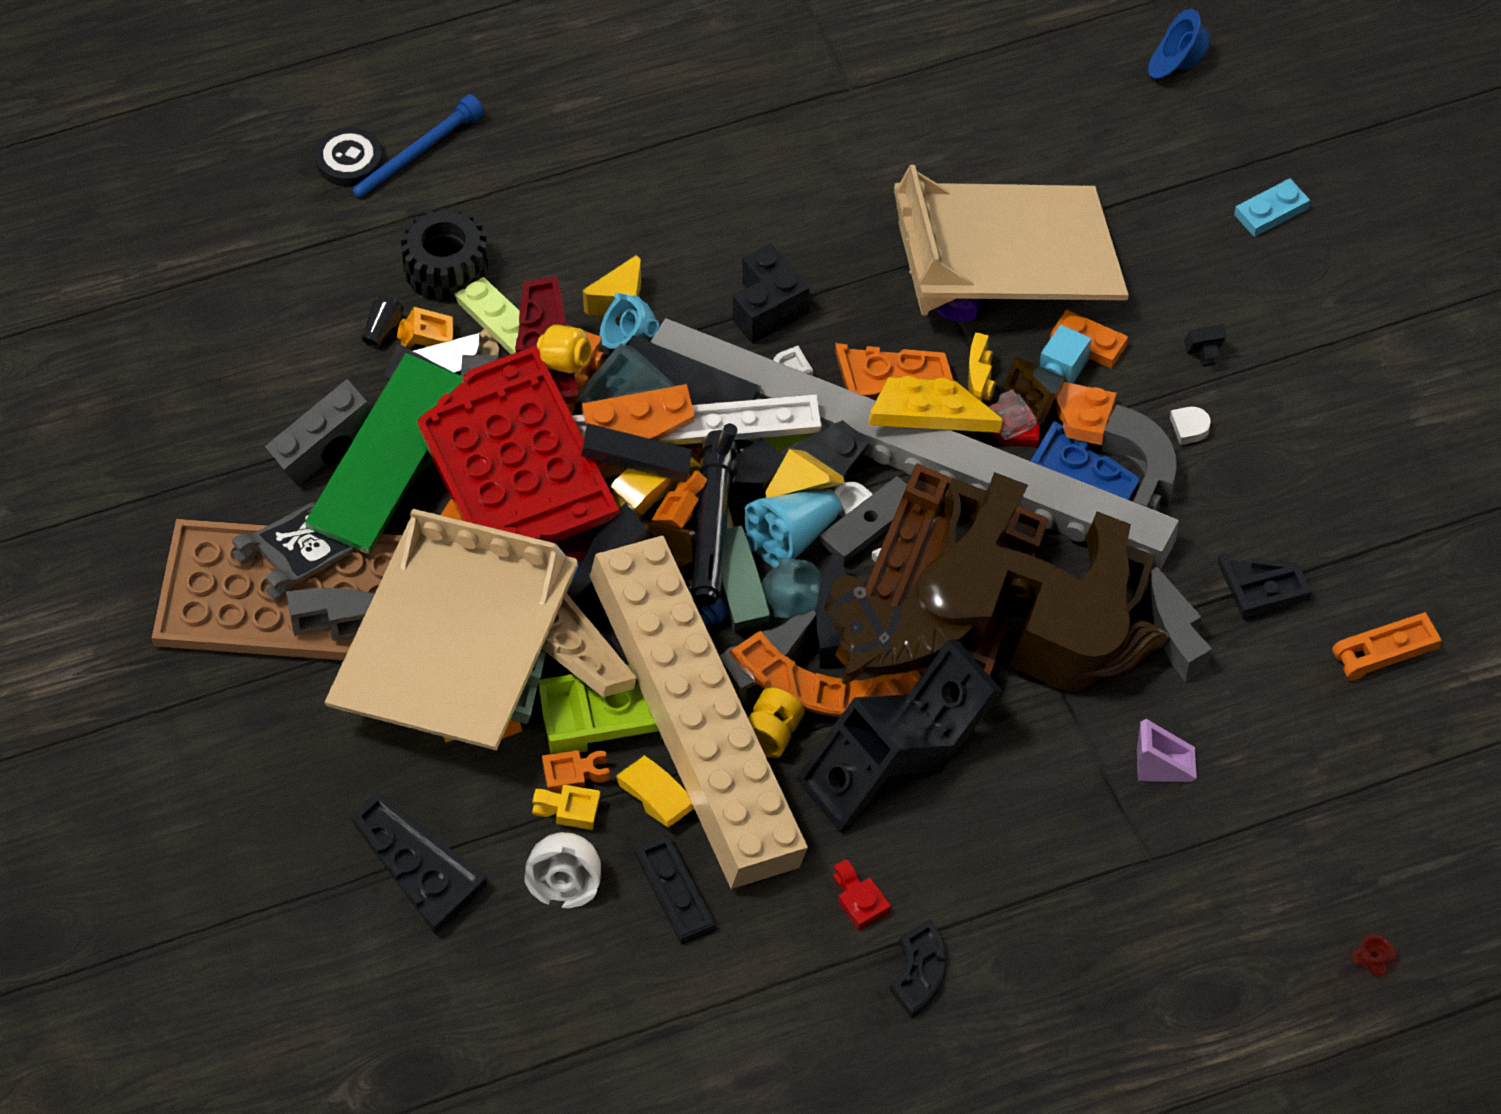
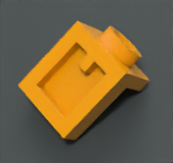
(425, 328)

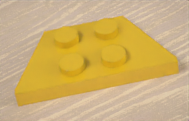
(931, 405)

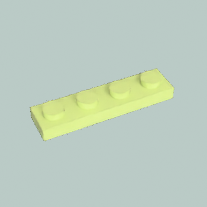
(491, 311)

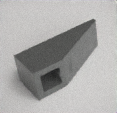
(788, 638)

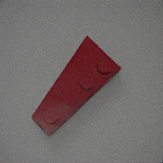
(539, 310)

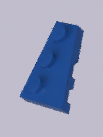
(1078, 462)

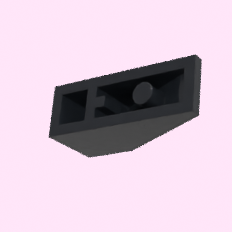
(622, 530)

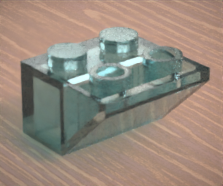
(622, 375)

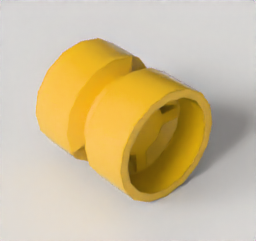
(774, 719)

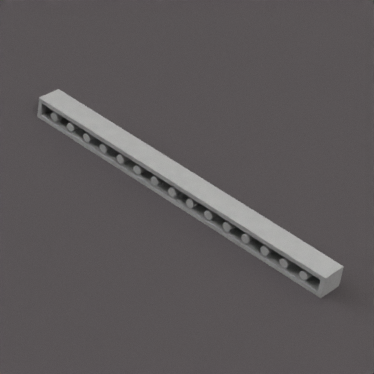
(1050, 494)

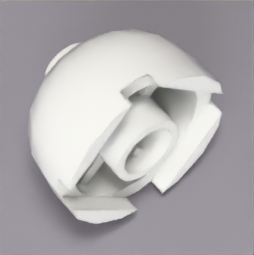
(563, 870)

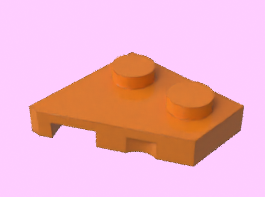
(1084, 411)

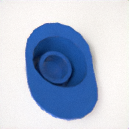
(1182, 45)

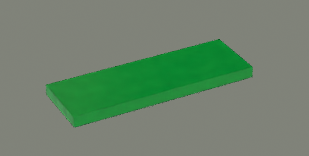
(381, 457)

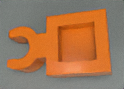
(678, 504)
(571, 770)

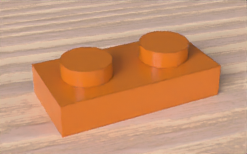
(1105, 343)

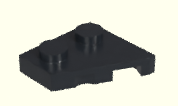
(836, 447)

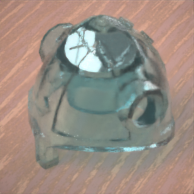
(792, 587)

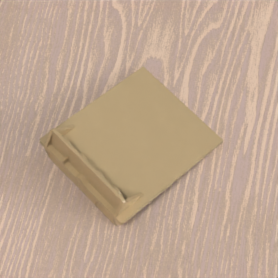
(1005, 242)
(453, 629)

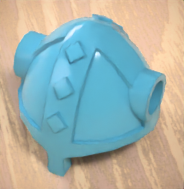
(635, 320)

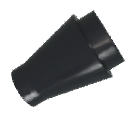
(382, 319)

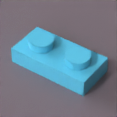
(1272, 207)

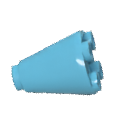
(789, 522)

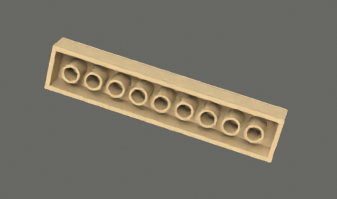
(698, 712)

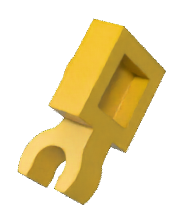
(573, 806)

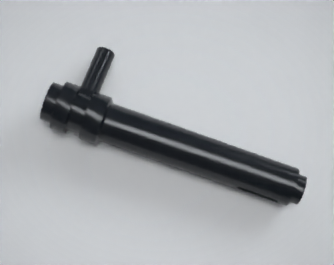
(718, 467)

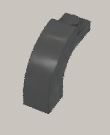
(1148, 448)

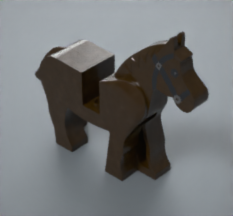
(1071, 628)

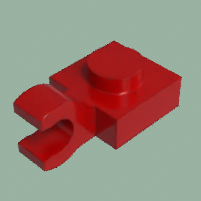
(862, 900)

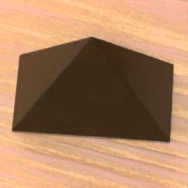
(1035, 385)

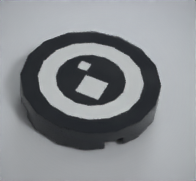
(348, 155)

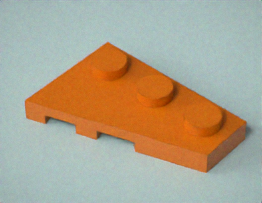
(869, 369)
(643, 414)

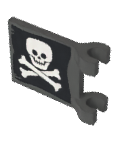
(290, 550)

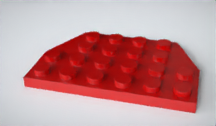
(515, 452)

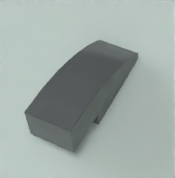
(328, 609)
(1173, 613)

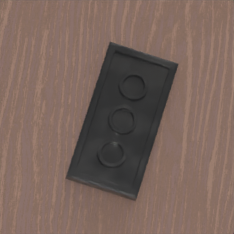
(703, 381)

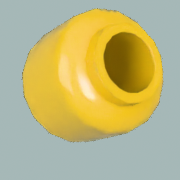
(564, 348)

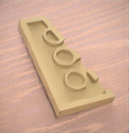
(585, 652)

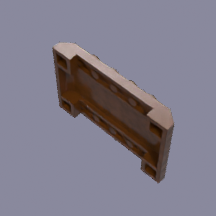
(916, 541)

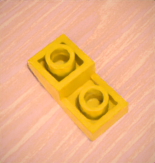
(980, 369)
(658, 791)

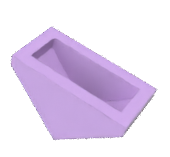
(1163, 755)

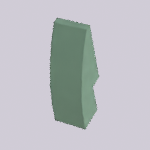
(742, 584)

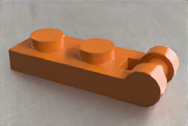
(1387, 645)

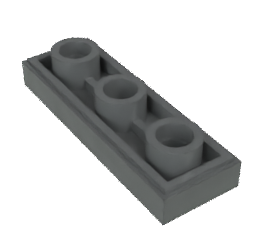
(864, 522)

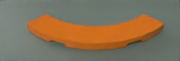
(815, 691)

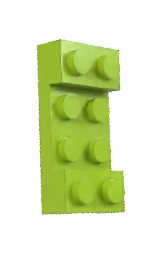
(581, 716)

